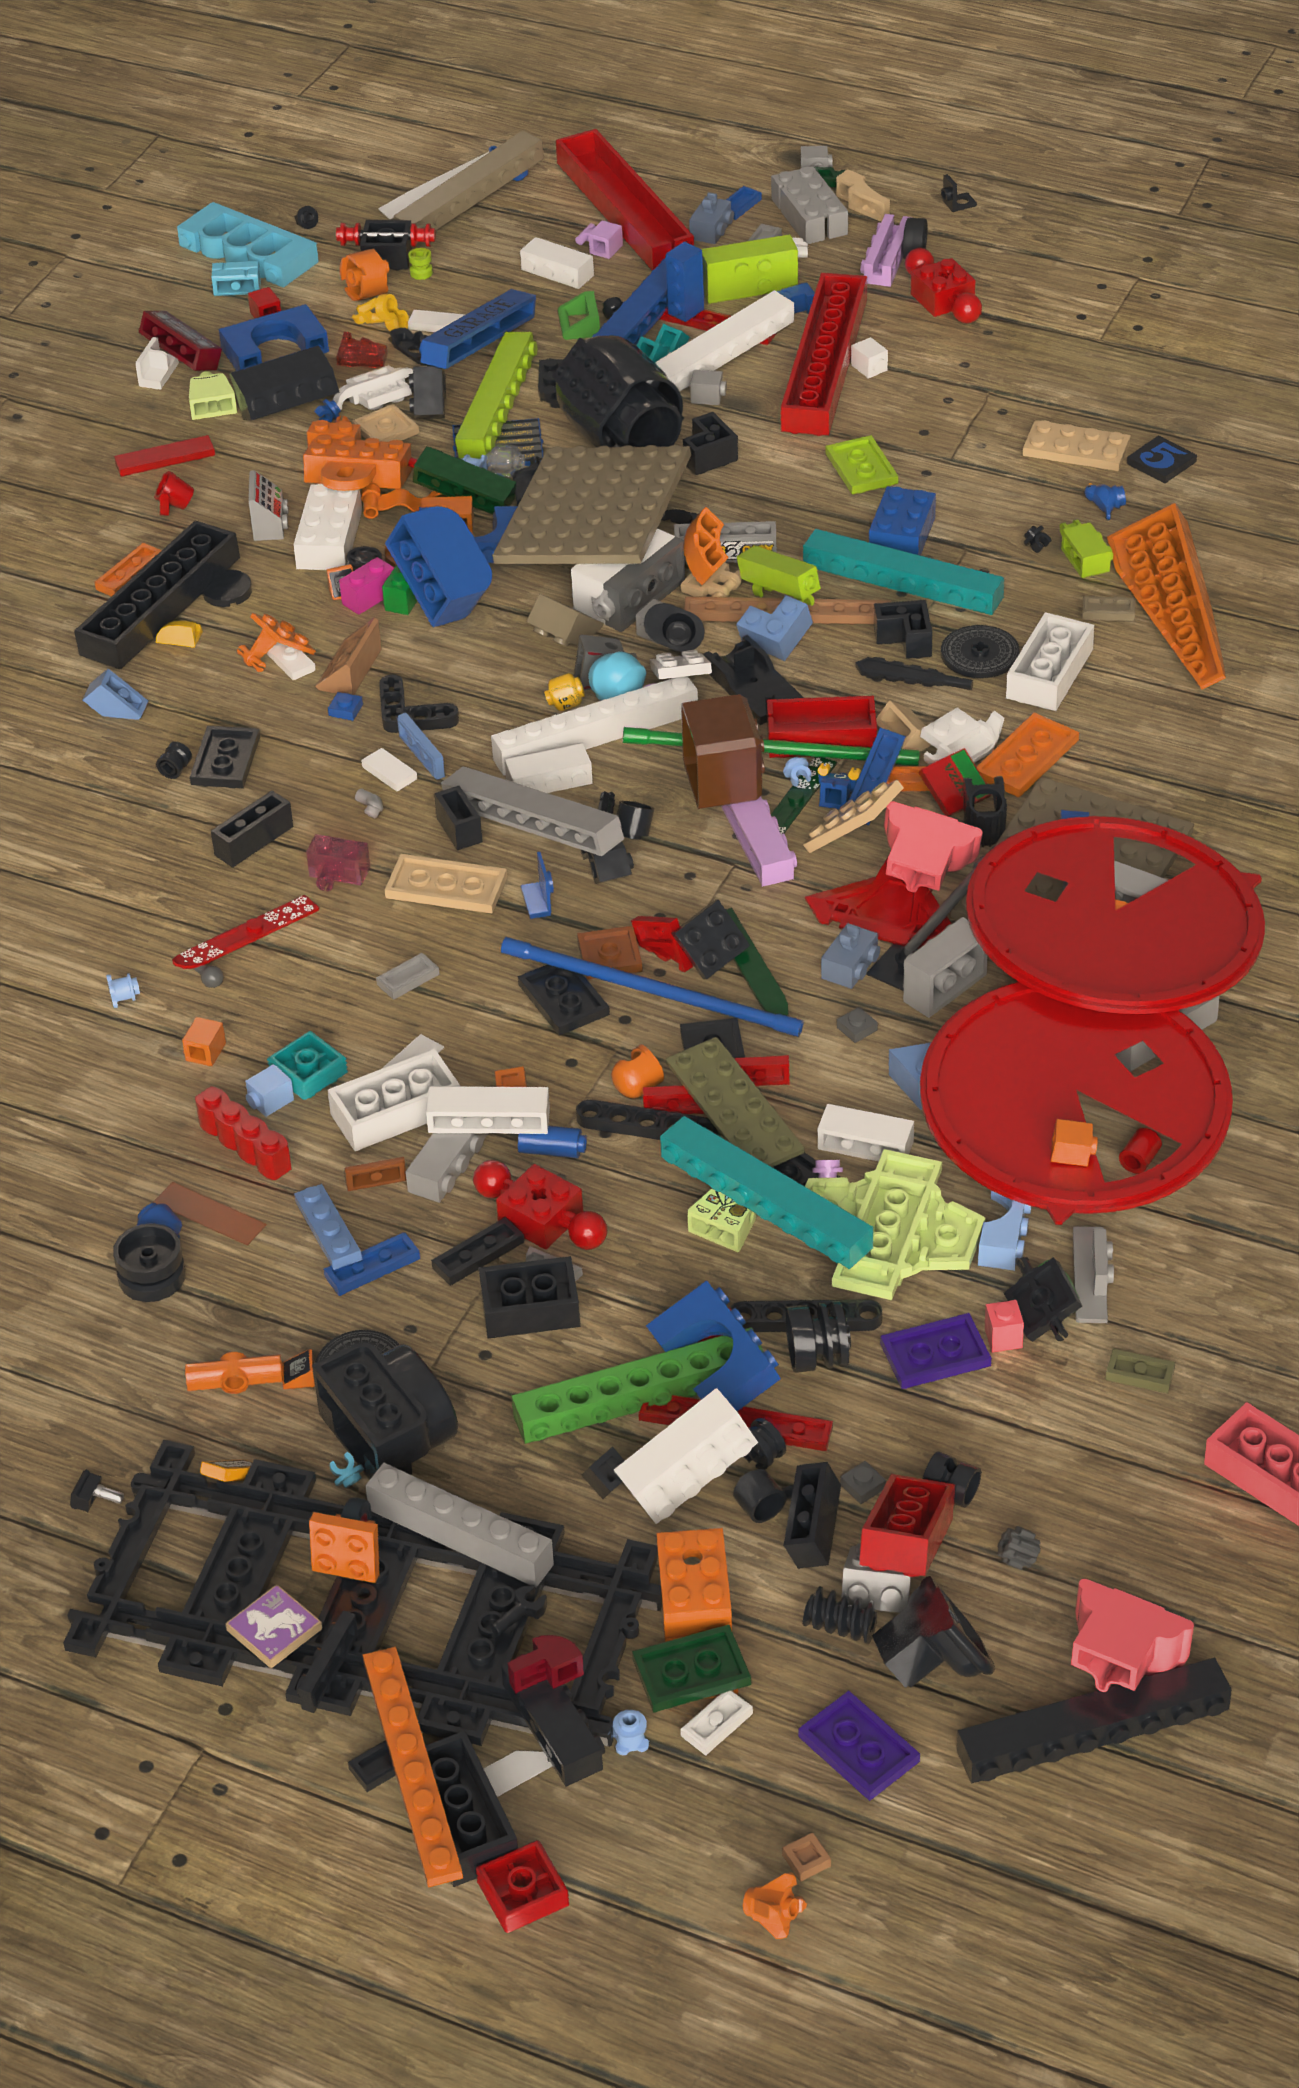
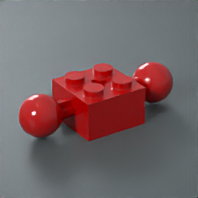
(942, 286)
(540, 1205)

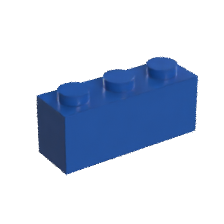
(685, 281)

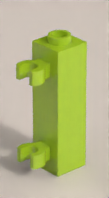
(779, 574)

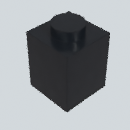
(602, 1474)

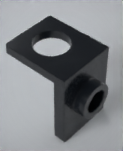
(950, 196)

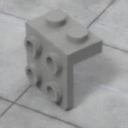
(886, 1588)

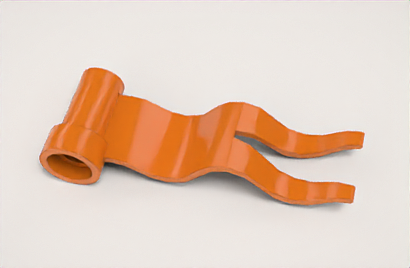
(375, 501)

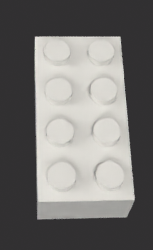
(327, 528)
(1050, 661)
(388, 1099)
(686, 1456)

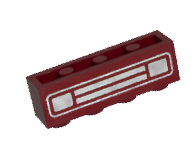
(180, 340)

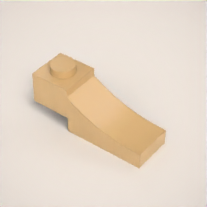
(861, 198)

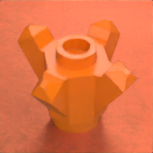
(774, 1904)

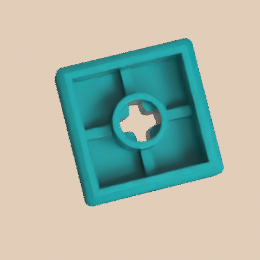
(309, 1064)

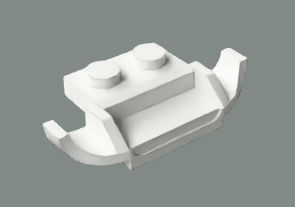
(376, 388)
(960, 731)

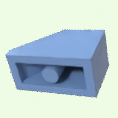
(114, 697)

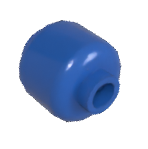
(160, 1214)

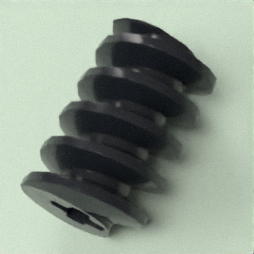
(840, 1615)

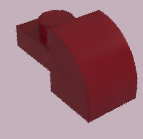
(551, 1659)

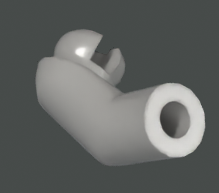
(373, 802)

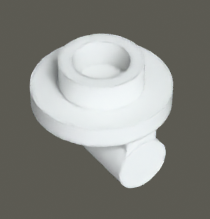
(802, 247)

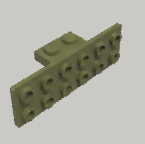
(734, 1102)

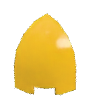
(180, 633)

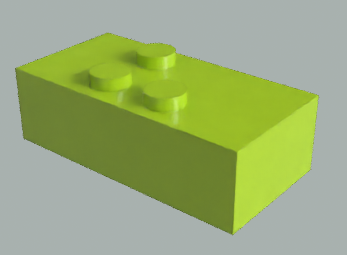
(749, 268)

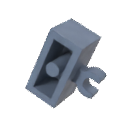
(711, 219)
(850, 956)

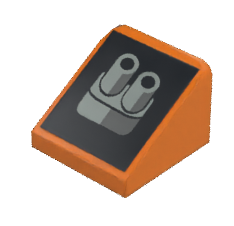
(334, 576)
(298, 1371)

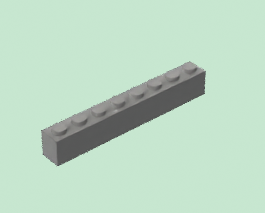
(538, 811)

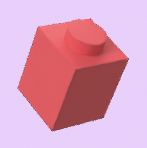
(1004, 1326)

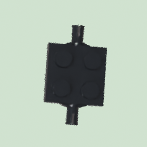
(1043, 1298)

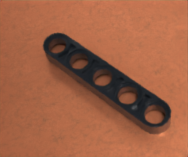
(633, 1115)
(852, 1309)

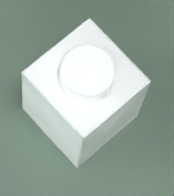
(869, 357)

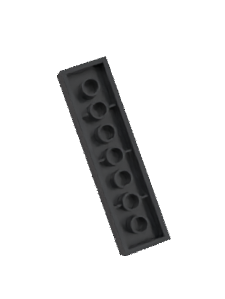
(157, 594)

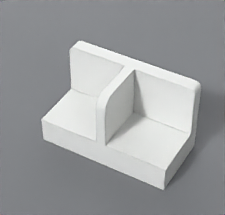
(154, 366)

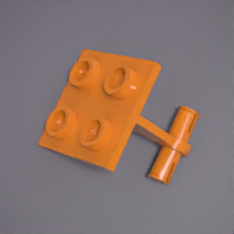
(269, 636)

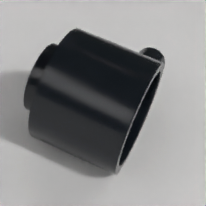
(635, 819)
(761, 1495)

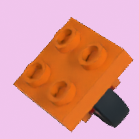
(346, 1542)

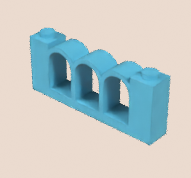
(206, 230)

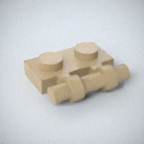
(731, 582)

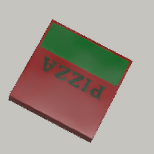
(945, 781)

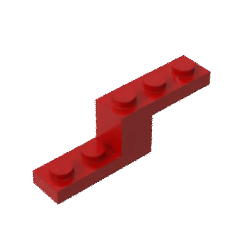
(761, 1071)

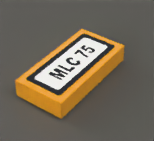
(226, 1469)

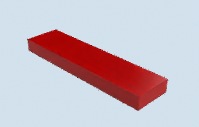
(164, 455)

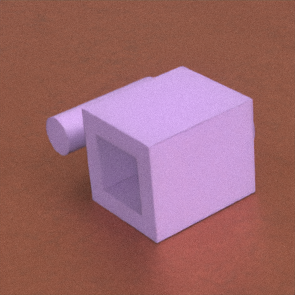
(603, 239)

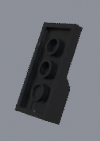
(752, 675)

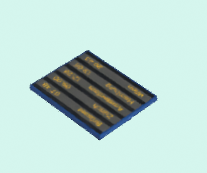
(521, 433)

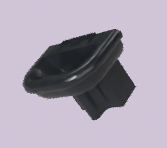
(928, 1635)

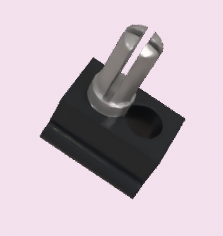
(88, 1489)

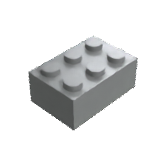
(943, 968)

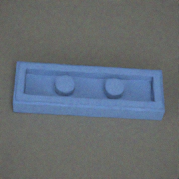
(421, 746)

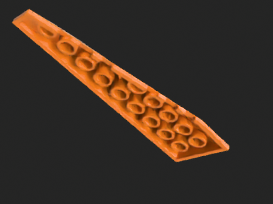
(1166, 578)

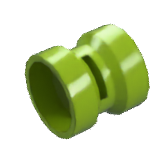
(420, 260)

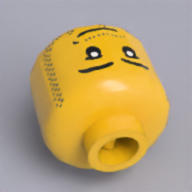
(564, 692)

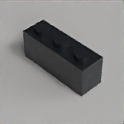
(252, 828)
(812, 1515)

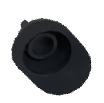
(674, 627)

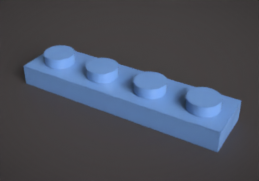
(328, 1226)

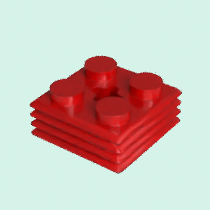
(541, 1891)

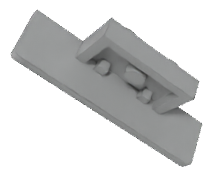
(1092, 1272)

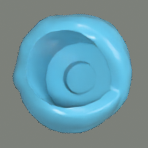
(616, 675)

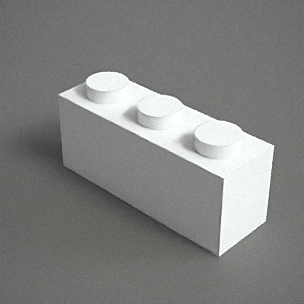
(557, 263)
(551, 769)
(863, 1133)

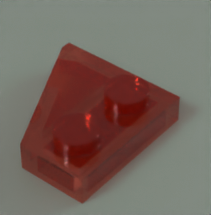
(361, 353)

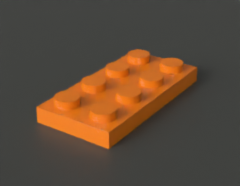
(1028, 753)

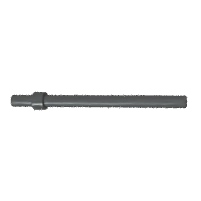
(940, 913)

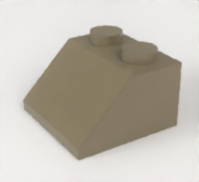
(561, 620)

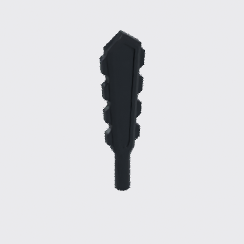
(910, 674)

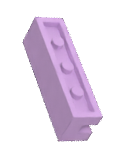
(885, 252)

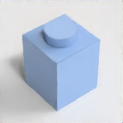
(269, 1090)

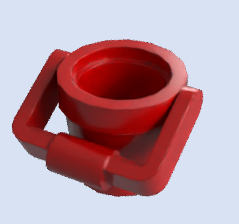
(173, 492)

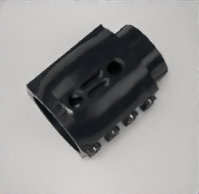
(618, 394)

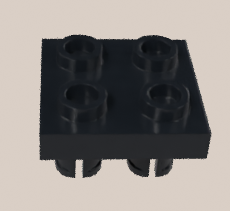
(710, 939)

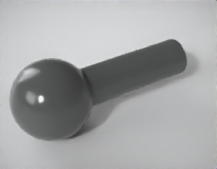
(210, 975)

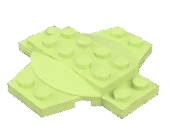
(909, 1223)

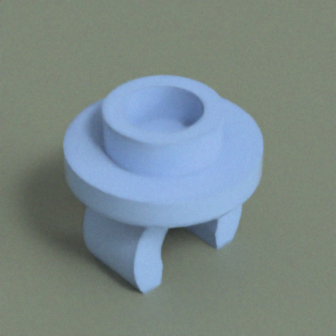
(795, 767)

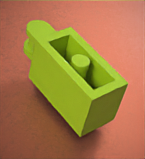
(1085, 548)

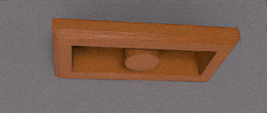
(375, 1174)

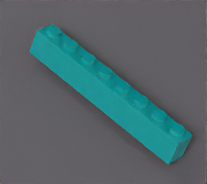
(904, 571)
(767, 1192)

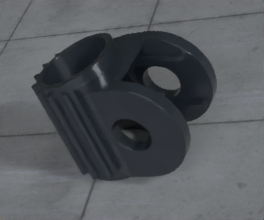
(990, 822)

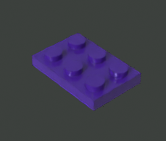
(935, 1351)
(859, 1745)

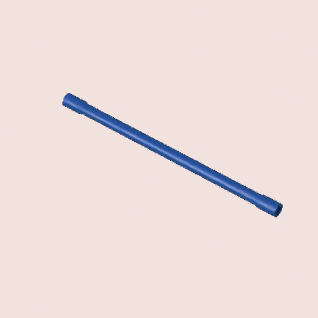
(775, 1021)

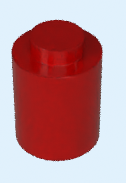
(1140, 1150)

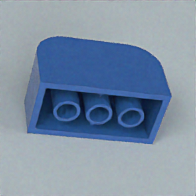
(440, 563)

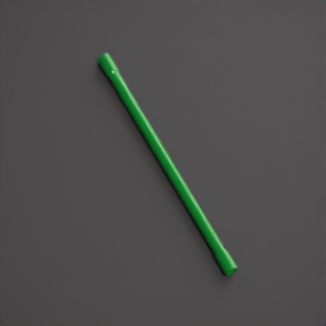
(645, 736)

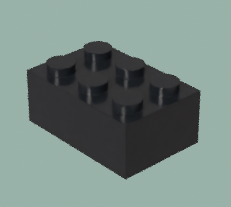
(529, 1297)

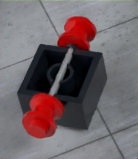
(389, 238)

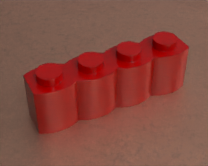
(243, 1133)

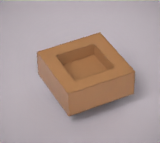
(806, 1856)

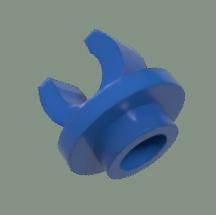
(330, 410)

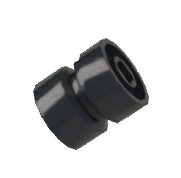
(963, 1475)

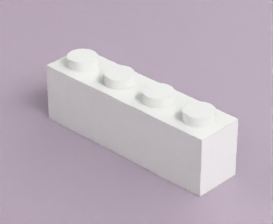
(488, 1109)

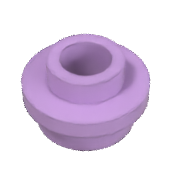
(827, 1168)

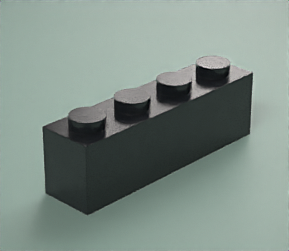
(559, 1729)

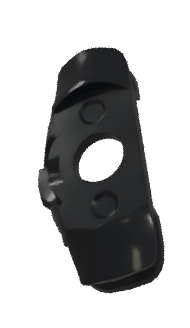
(404, 340)

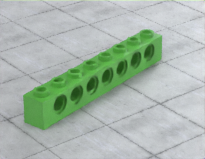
(617, 1389)

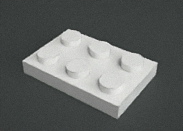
(688, 664)

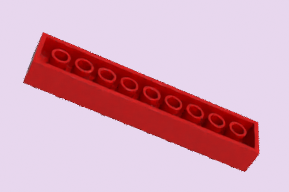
(824, 354)

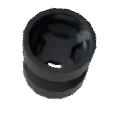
(173, 760)

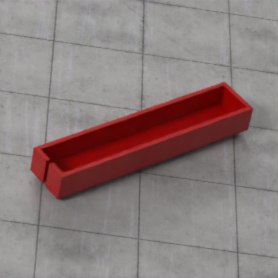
(621, 195)

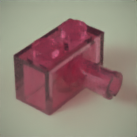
(337, 860)

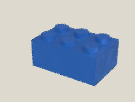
(903, 519)

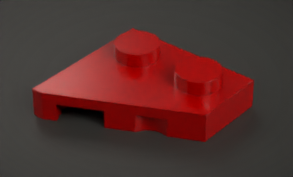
(656, 937)

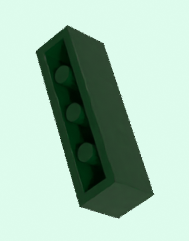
(459, 478)

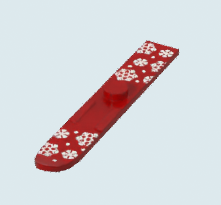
(245, 933)

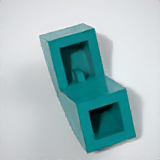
(667, 341)

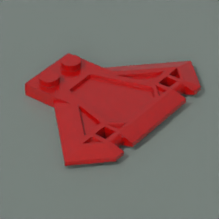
(879, 906)

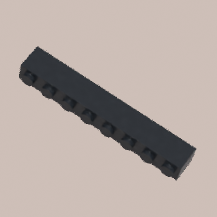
(1093, 1720)

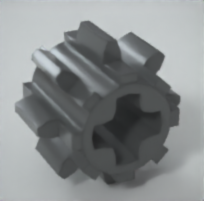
(1018, 1547)

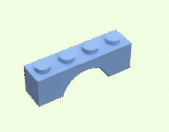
(1001, 1238)

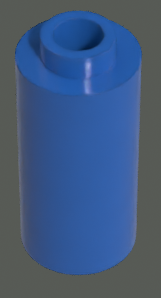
(558, 1142)

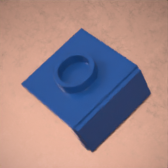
(538, 894)

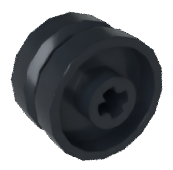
(149, 1262)

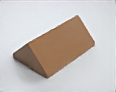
(352, 660)

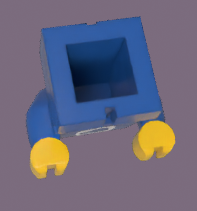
(836, 788)

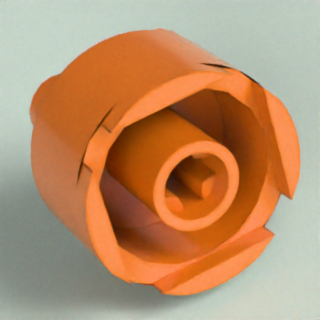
(364, 274)

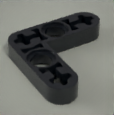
(446, 713)

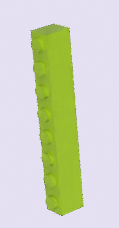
(496, 394)

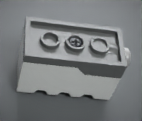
(621, 590)

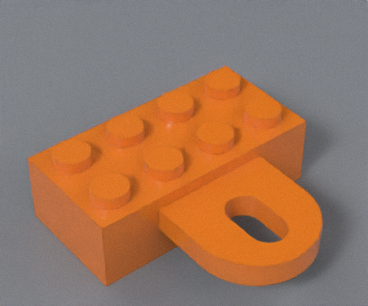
(356, 463)

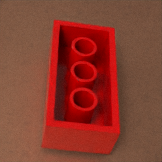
(907, 1525)

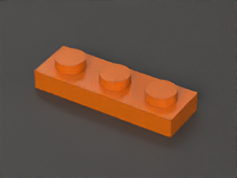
(126, 569)

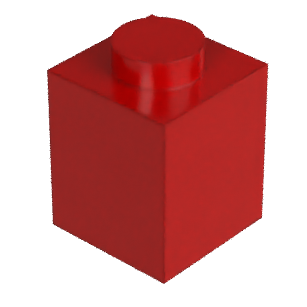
(263, 302)

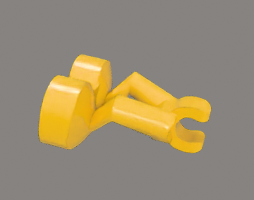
(386, 311)

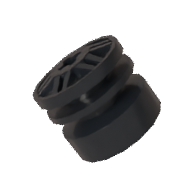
(817, 1336)

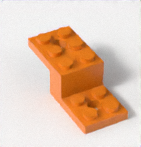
(697, 1594)

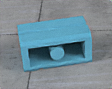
(235, 278)

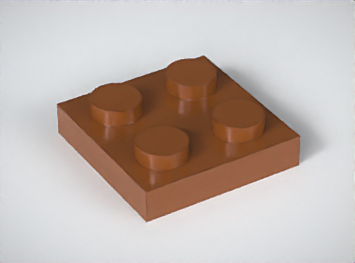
(611, 948)

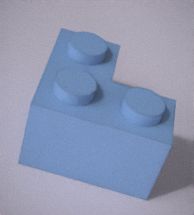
(778, 631)

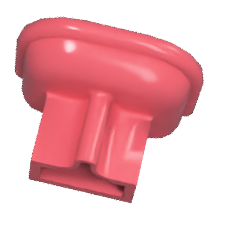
(927, 845)
(1126, 1637)

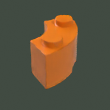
(703, 546)

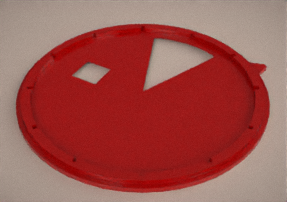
(1144, 958)
(1013, 1069)

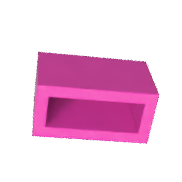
(363, 586)

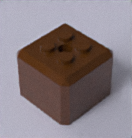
(722, 751)

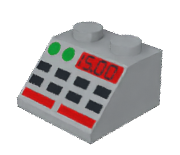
(267, 508)

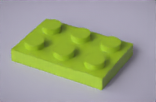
(861, 464)

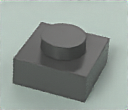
(857, 1024)
(862, 1482)

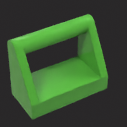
(581, 304)

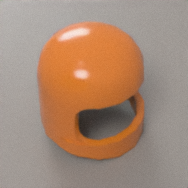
(640, 1072)

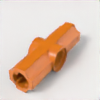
(234, 1372)

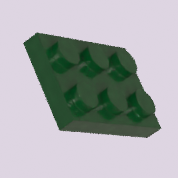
(691, 1668)

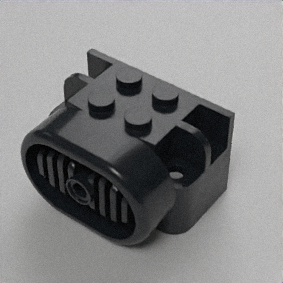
(383, 1405)

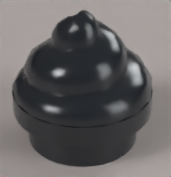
(610, 306)

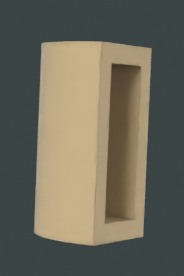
(904, 722)

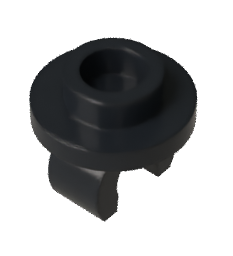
(306, 217)
(1035, 536)

